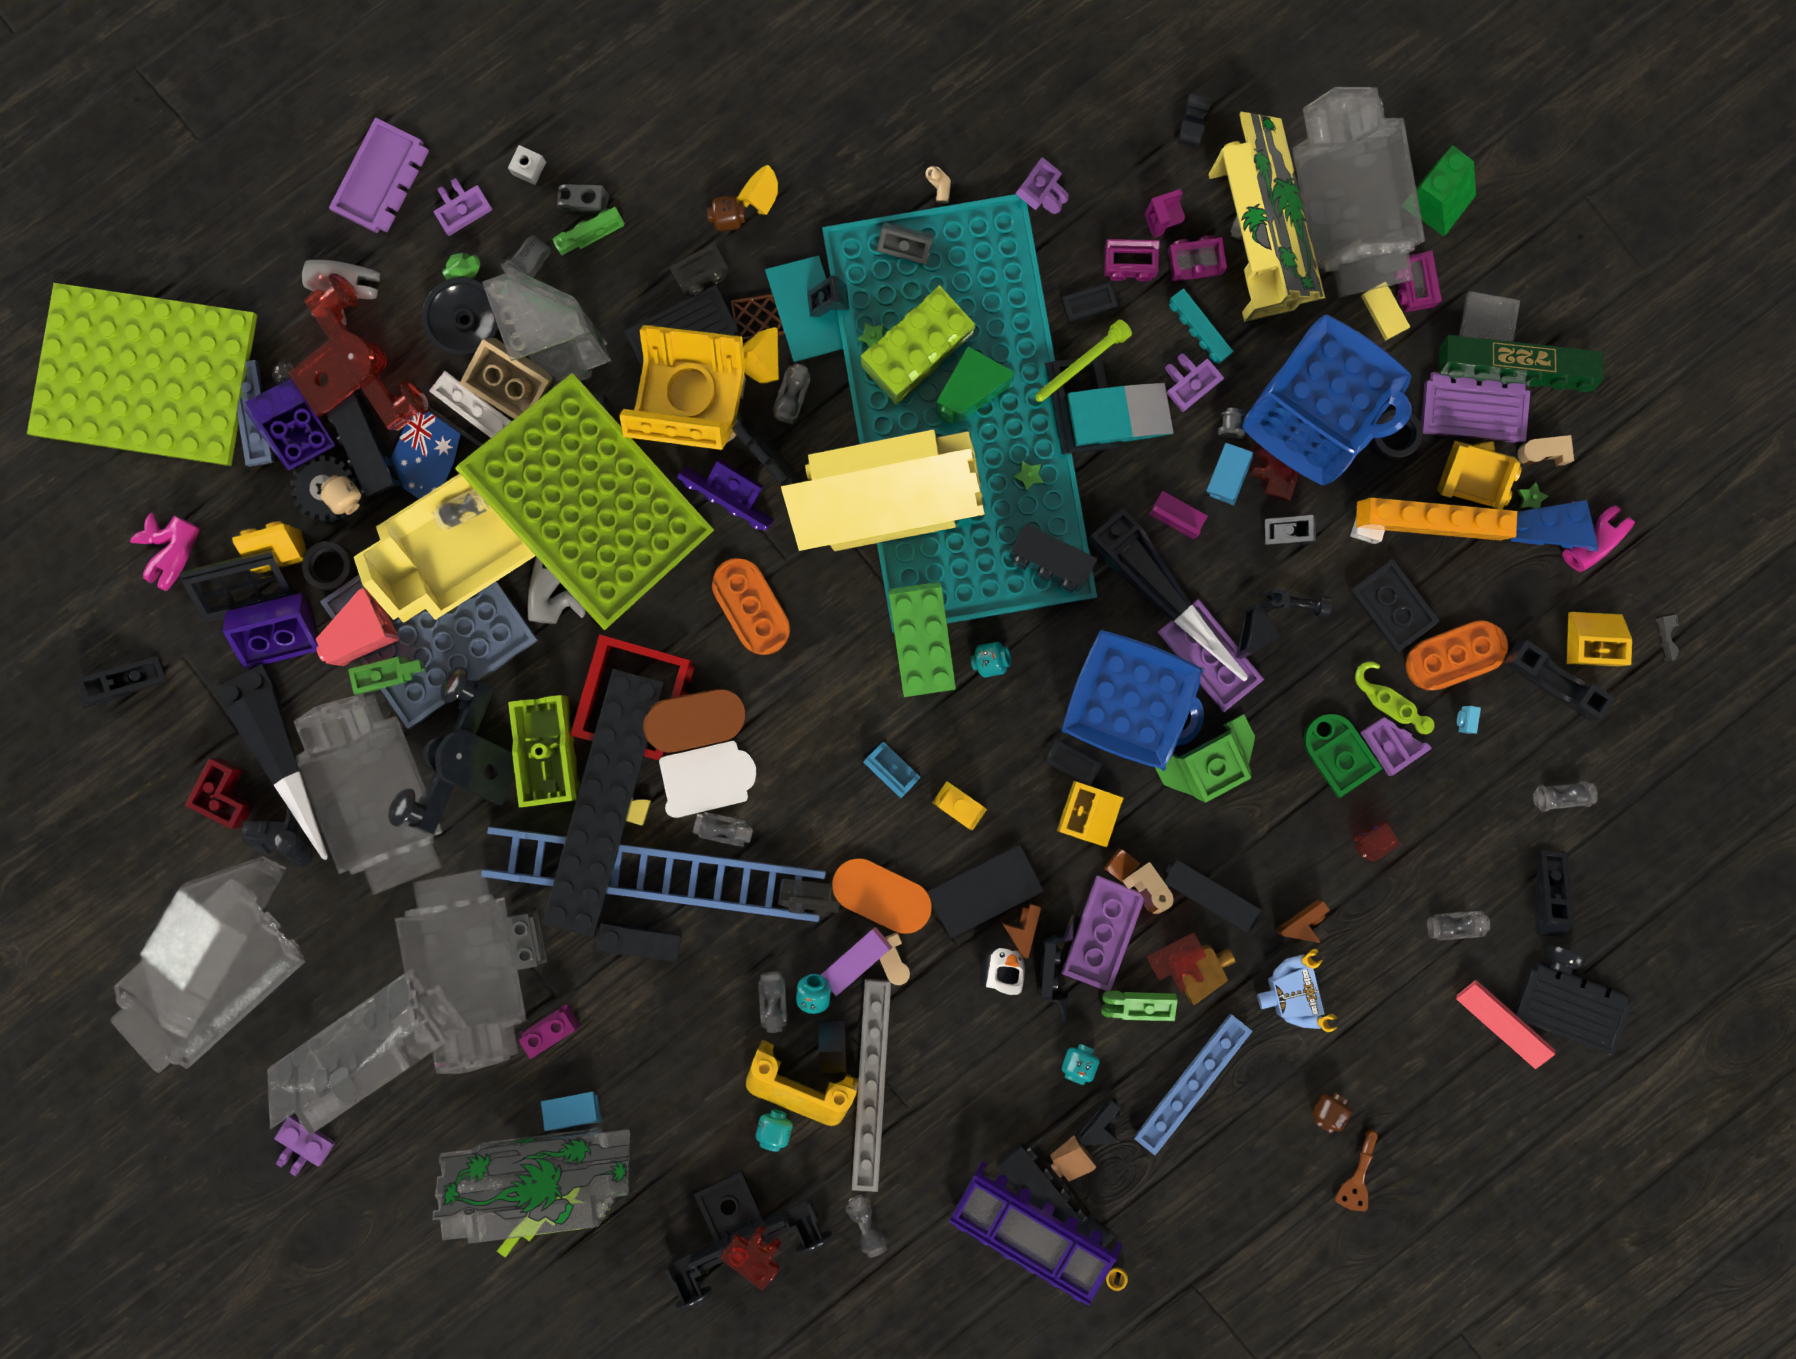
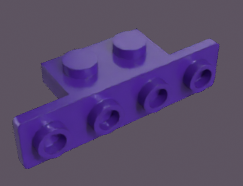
(730, 489)

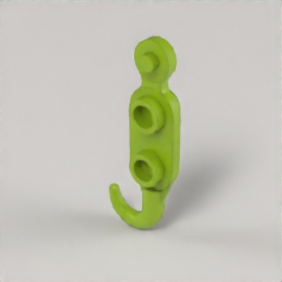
(1391, 702)

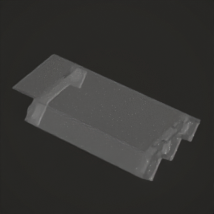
(255, 972)

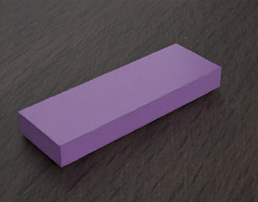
(856, 961)

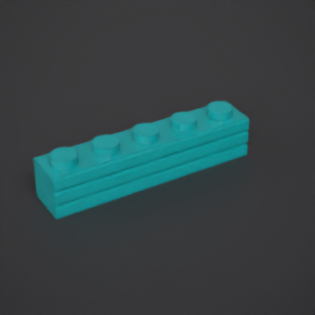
(1200, 326)

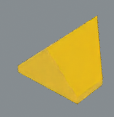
(762, 356)

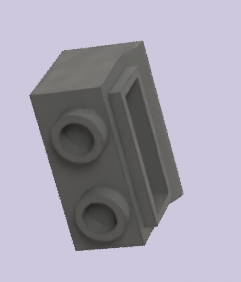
(526, 940)

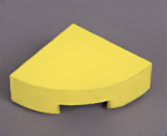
(638, 811)

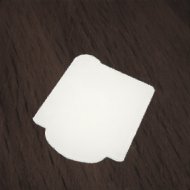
(706, 778)

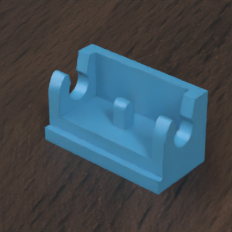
(1230, 473)
(892, 769)
(570, 1111)

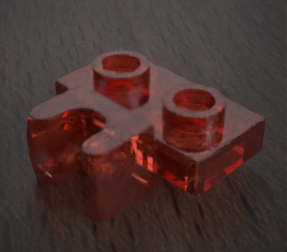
(1279, 476)
(1178, 961)
(753, 1258)

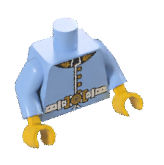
(1296, 993)

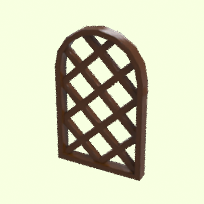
(754, 317)

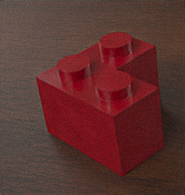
(214, 796)

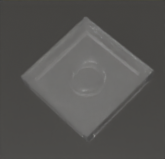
(1489, 317)

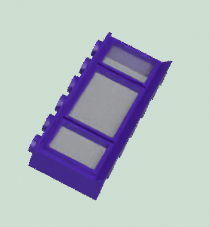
(1034, 1236)

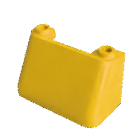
(821, 1107)

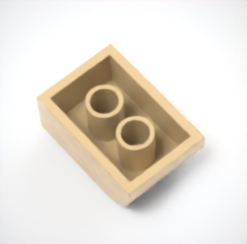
(503, 382)

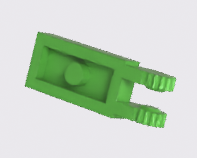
(1139, 1006)

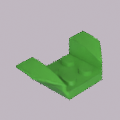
(1213, 765)

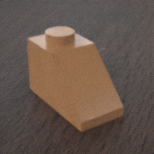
(1072, 1160)

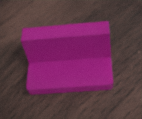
(1178, 515)

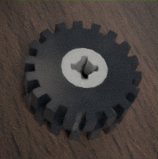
(308, 487)

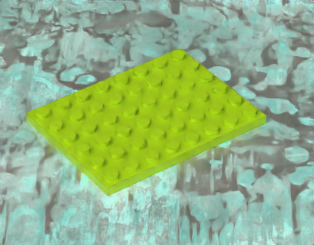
(141, 374)
(585, 500)

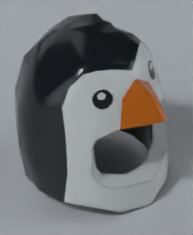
(1003, 969)

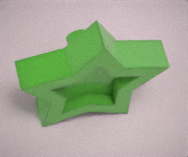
(871, 335)
(1029, 475)
(1531, 497)

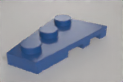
(1558, 525)

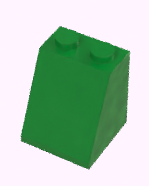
(1447, 190)
(972, 386)

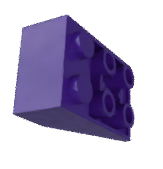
(288, 424)

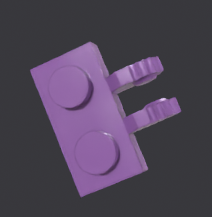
(1042, 188)
(462, 209)
(1195, 384)
(297, 1139)

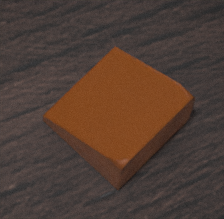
(1121, 865)

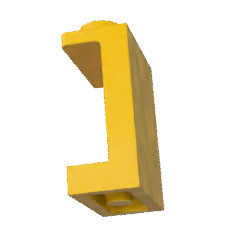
(1479, 475)

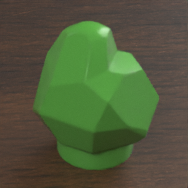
(461, 266)

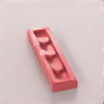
(1505, 1024)

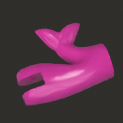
(1606, 537)
(172, 559)

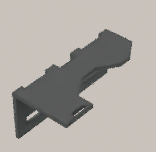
(1665, 628)

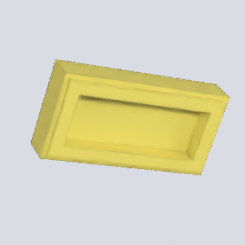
(1385, 312)

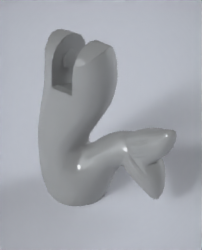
(316, 275)
(540, 605)

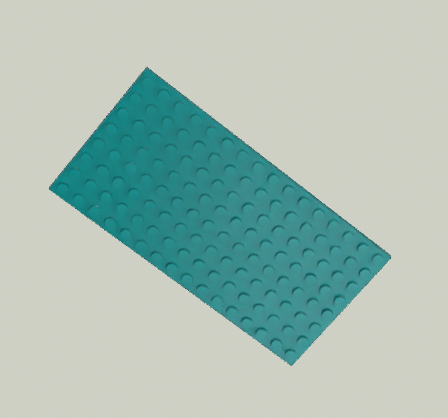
(991, 271)

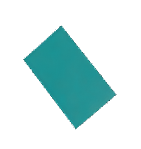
(804, 334)

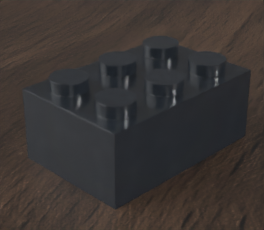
(1052, 559)

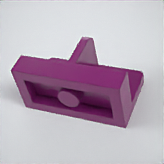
(1164, 212)

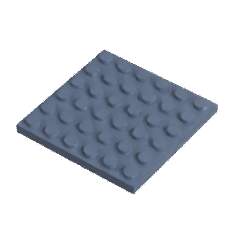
(473, 635)

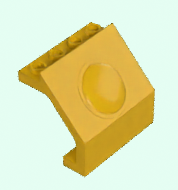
(687, 388)

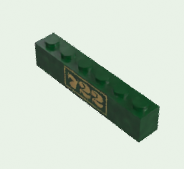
(1521, 363)

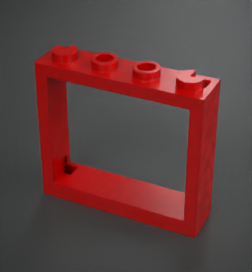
(596, 674)

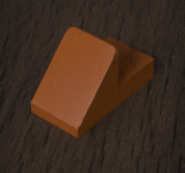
(1298, 926)
(1024, 936)

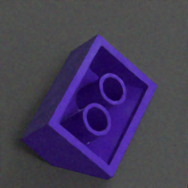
(271, 630)

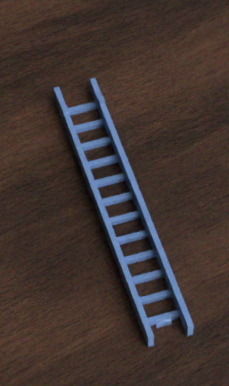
(639, 892)

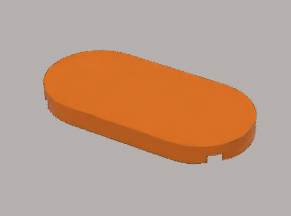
(750, 606)
(1456, 655)
(881, 895)

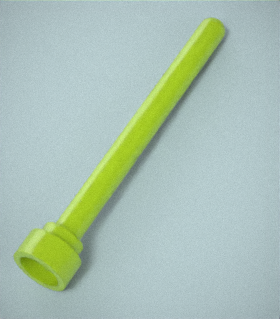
(1118, 333)

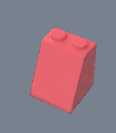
(356, 631)

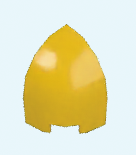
(760, 190)

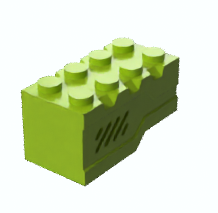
(917, 345)
(543, 751)

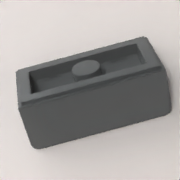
(905, 243)

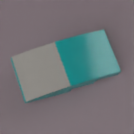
(1120, 414)

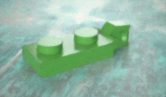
(589, 231)
(383, 674)

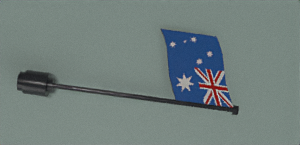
(427, 452)

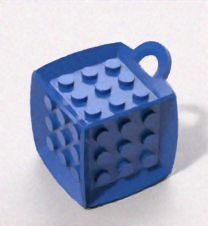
(1329, 401)
(1135, 700)

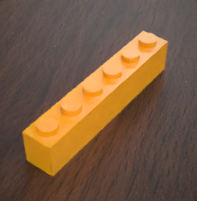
(1436, 519)

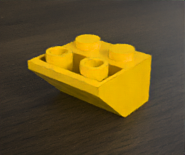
(281, 538)
(1598, 639)
(1090, 814)

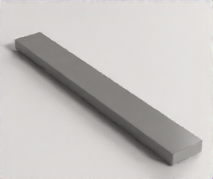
(871, 1085)

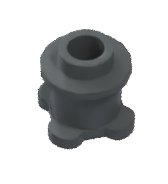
(1232, 424)

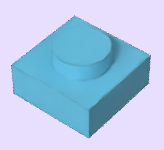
(1468, 719)

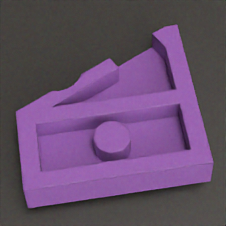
(1393, 746)

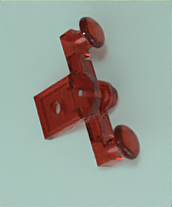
(350, 363)

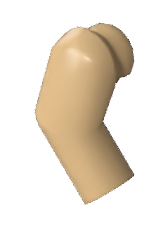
(941, 182)

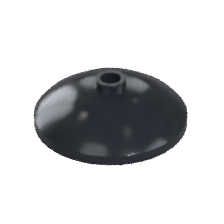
(446, 309)

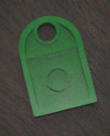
(1340, 755)

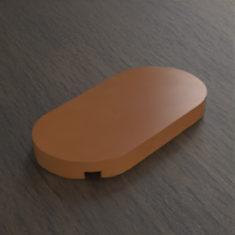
(694, 720)

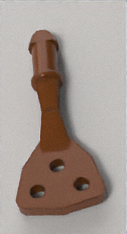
(1357, 1179)

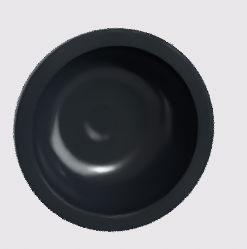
(1564, 960)

